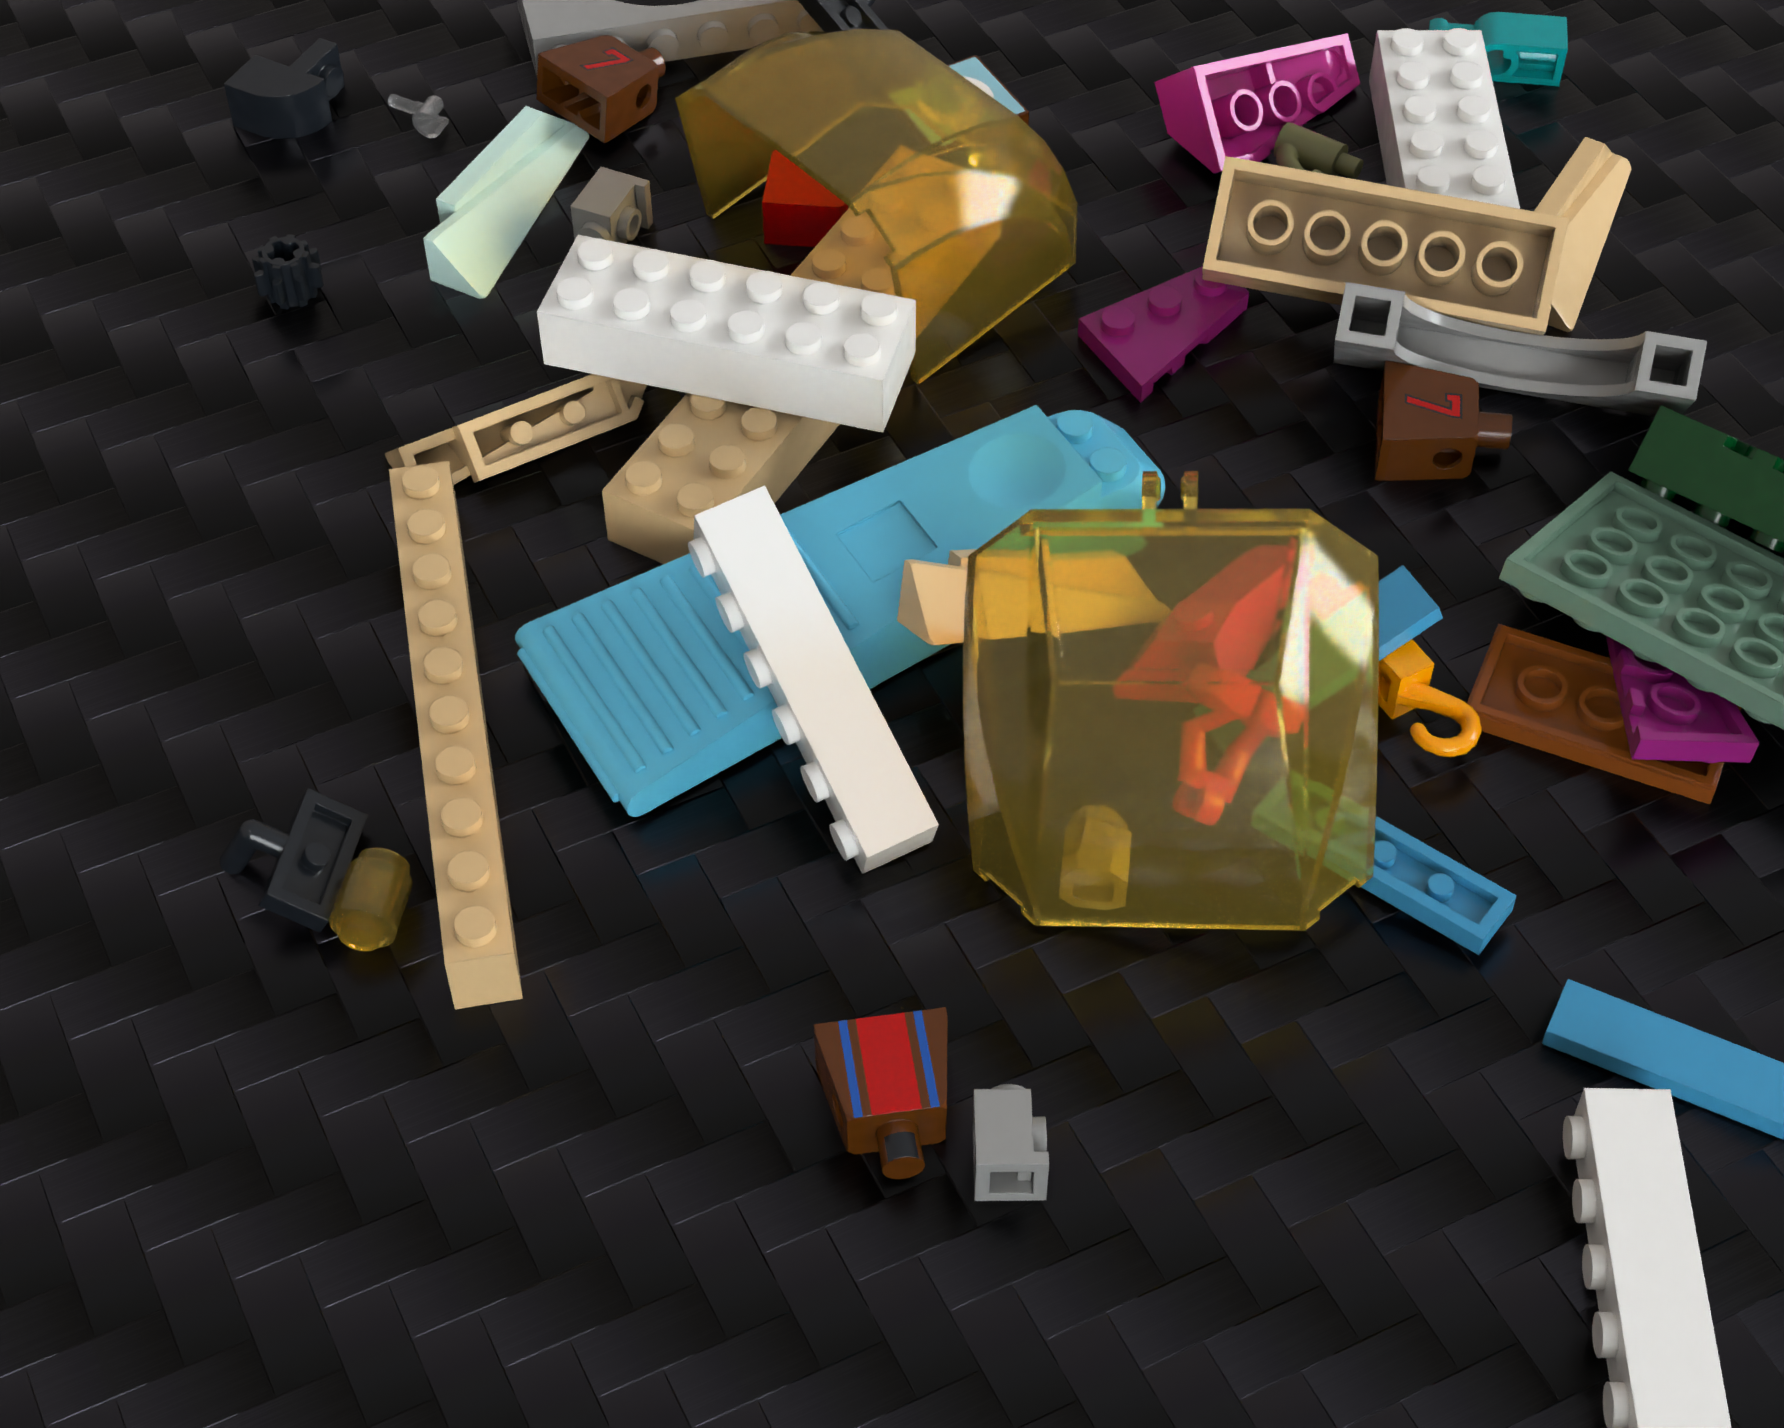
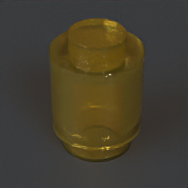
(372, 899)

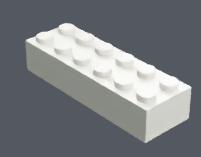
(1440, 115)
(728, 332)

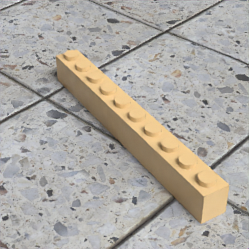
(454, 741)

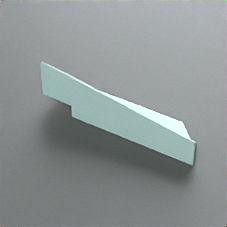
(499, 200)

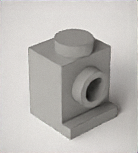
(612, 207)
(1008, 1146)

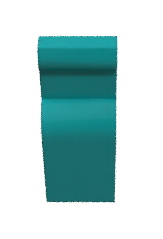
(1520, 45)

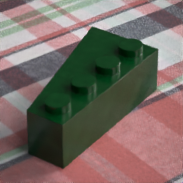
(1716, 472)

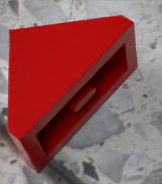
(797, 206)

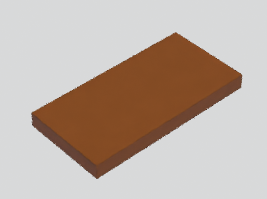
(1571, 708)

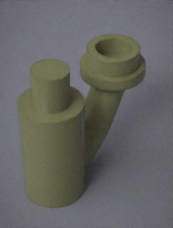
(1312, 151)

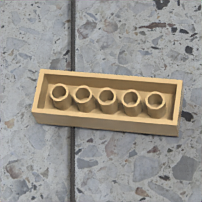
(1318, 230)

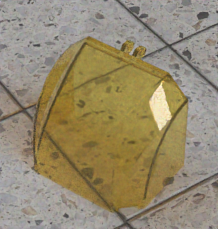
(892, 131)
(1172, 714)

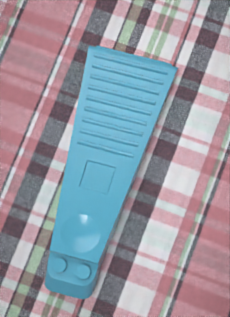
(663, 686)

